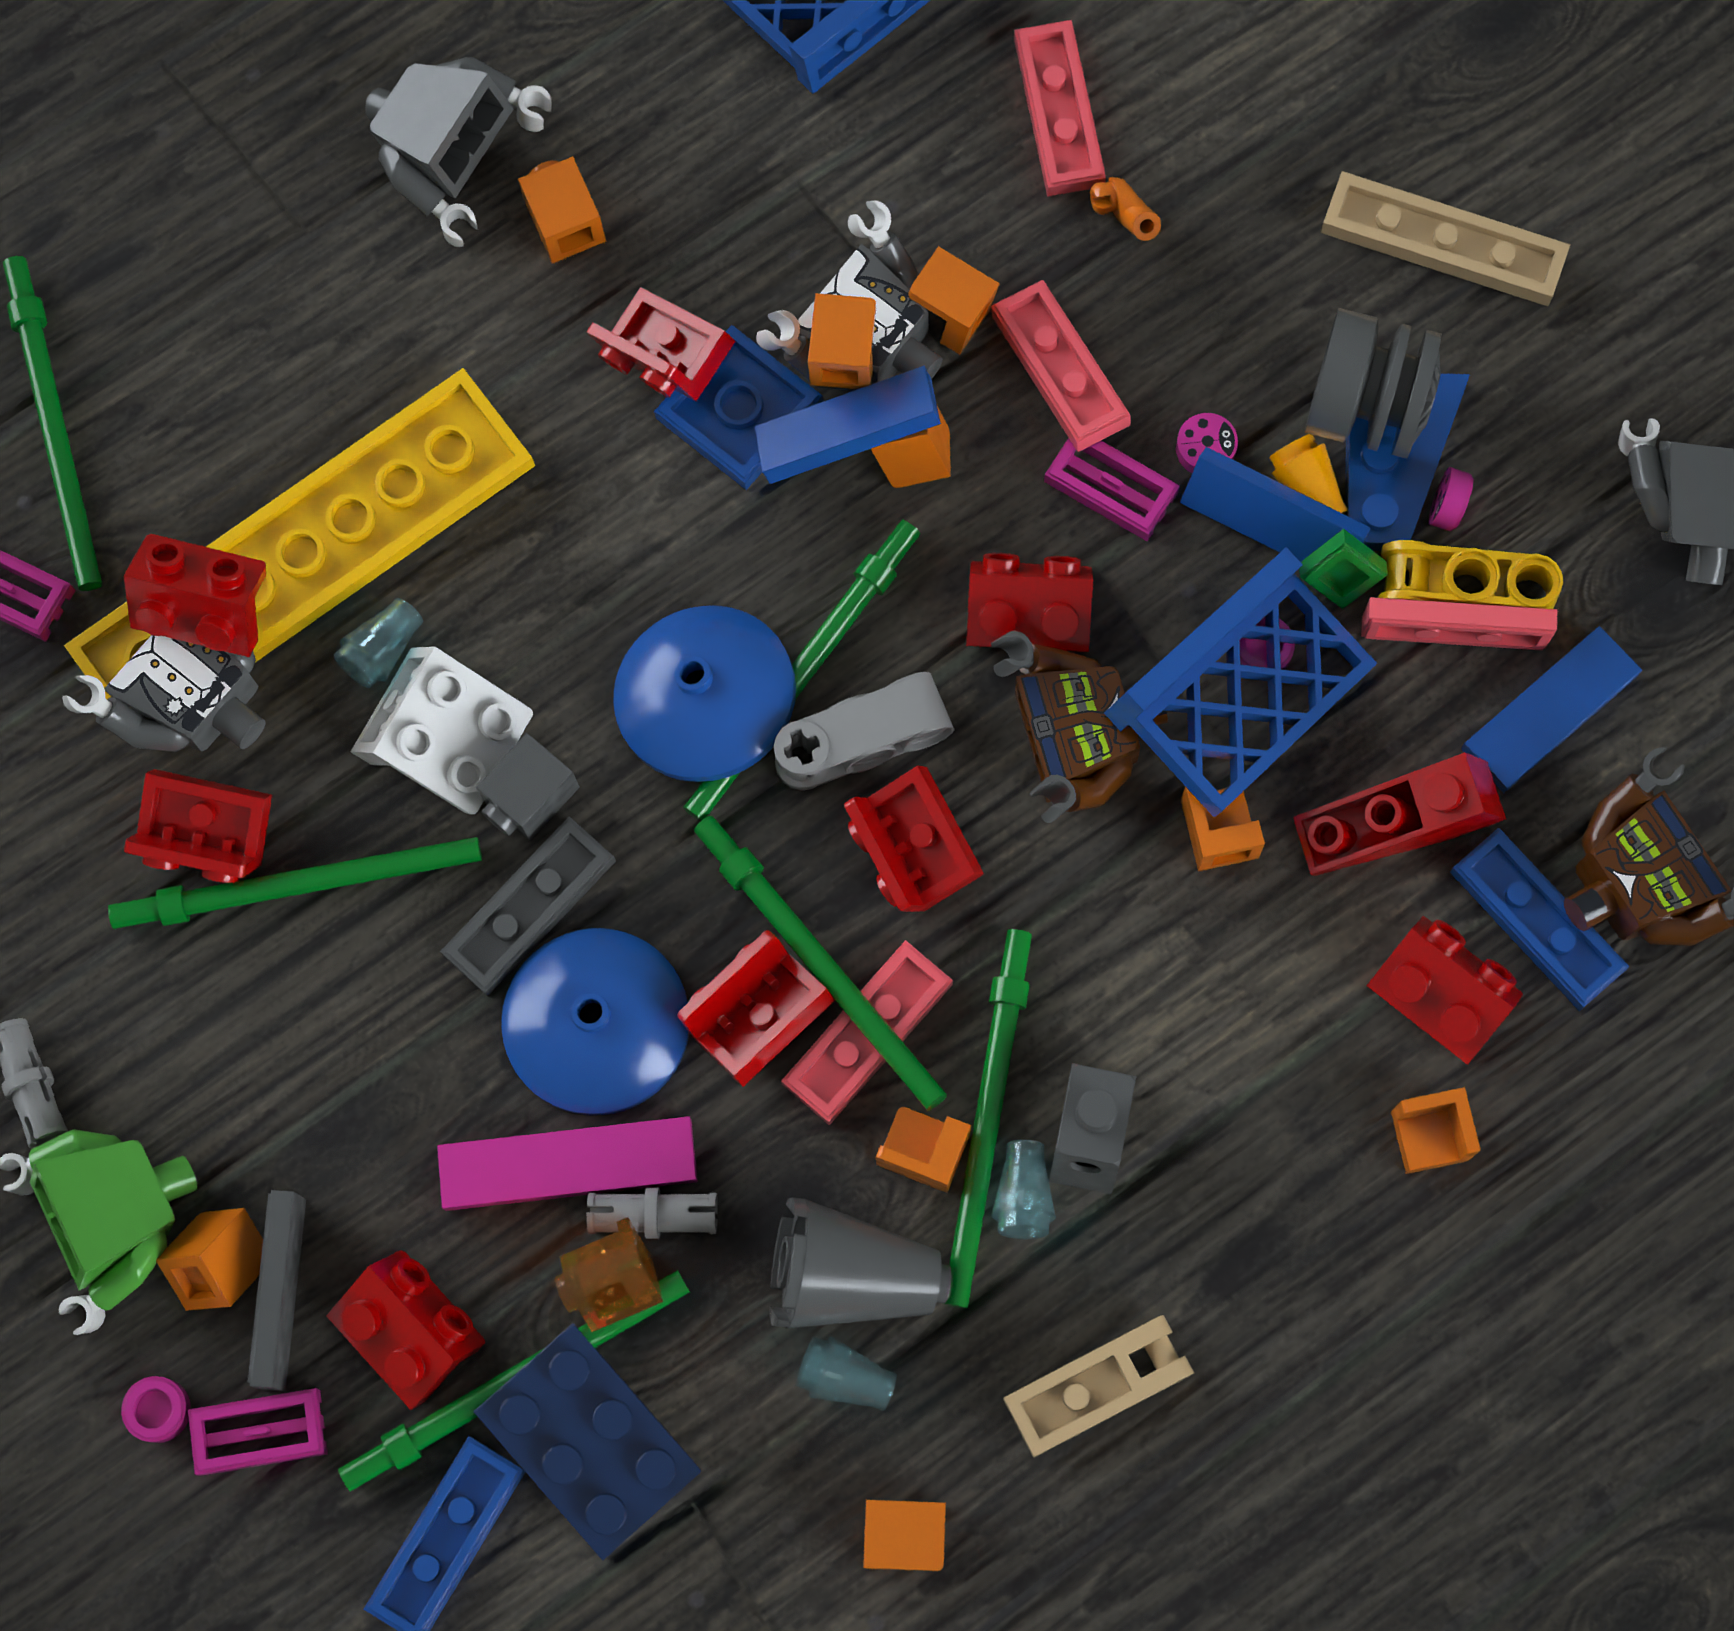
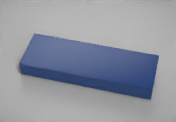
(847, 425)
(1263, 507)
(1552, 708)
(1536, 919)
(445, 1538)

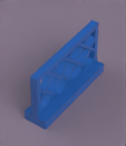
(838, 32)
(1198, 656)

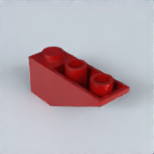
(1401, 815)

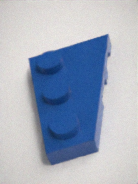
(1389, 489)

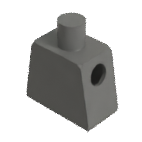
(1092, 1128)

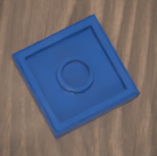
(741, 394)

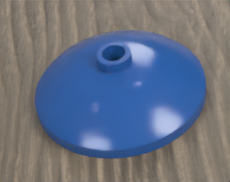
(723, 719)
(602, 1063)

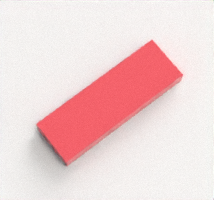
(1059, 107)
(1060, 365)
(1458, 623)
(843, 1057)

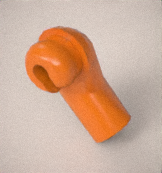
(1126, 206)

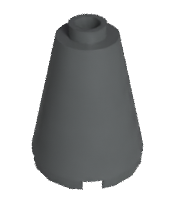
(850, 1270)

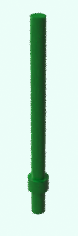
(28, 319)
(872, 578)
(744, 873)
(176, 905)
(1008, 996)
(404, 1444)

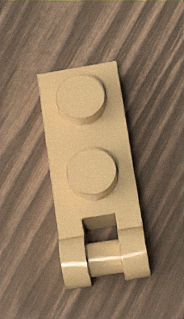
(1095, 1387)

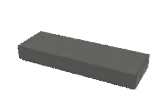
(528, 906)
(277, 1291)

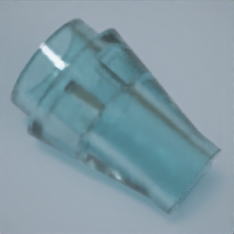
(376, 645)
(1024, 1193)
(843, 1375)

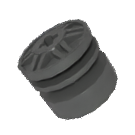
(1374, 383)

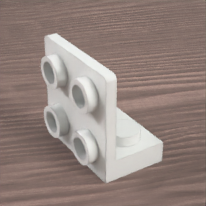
(442, 727)

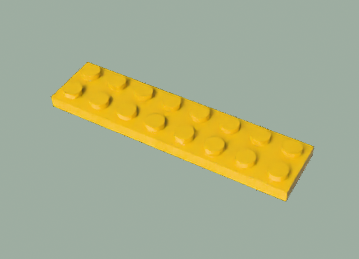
(352, 517)

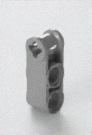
(863, 732)

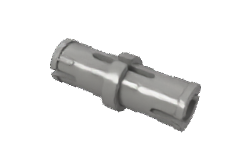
(28, 1084)
(653, 1212)

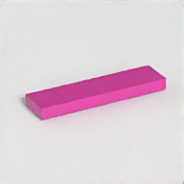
(567, 1163)

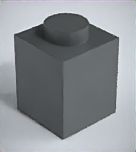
(526, 789)

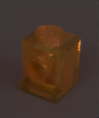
(609, 1278)

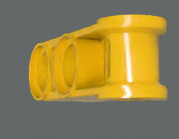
(1435, 567)

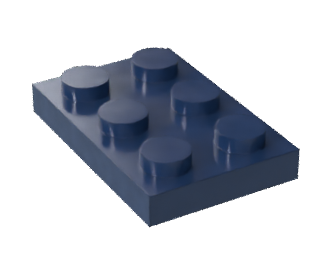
(587, 1441)

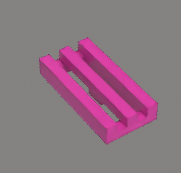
(1103, 504)
(48, 609)
(312, 1423)

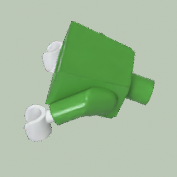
(103, 1211)

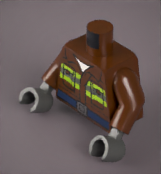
(1071, 739)
(1648, 869)

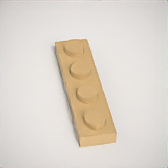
(1445, 238)

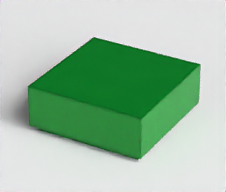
(1343, 569)

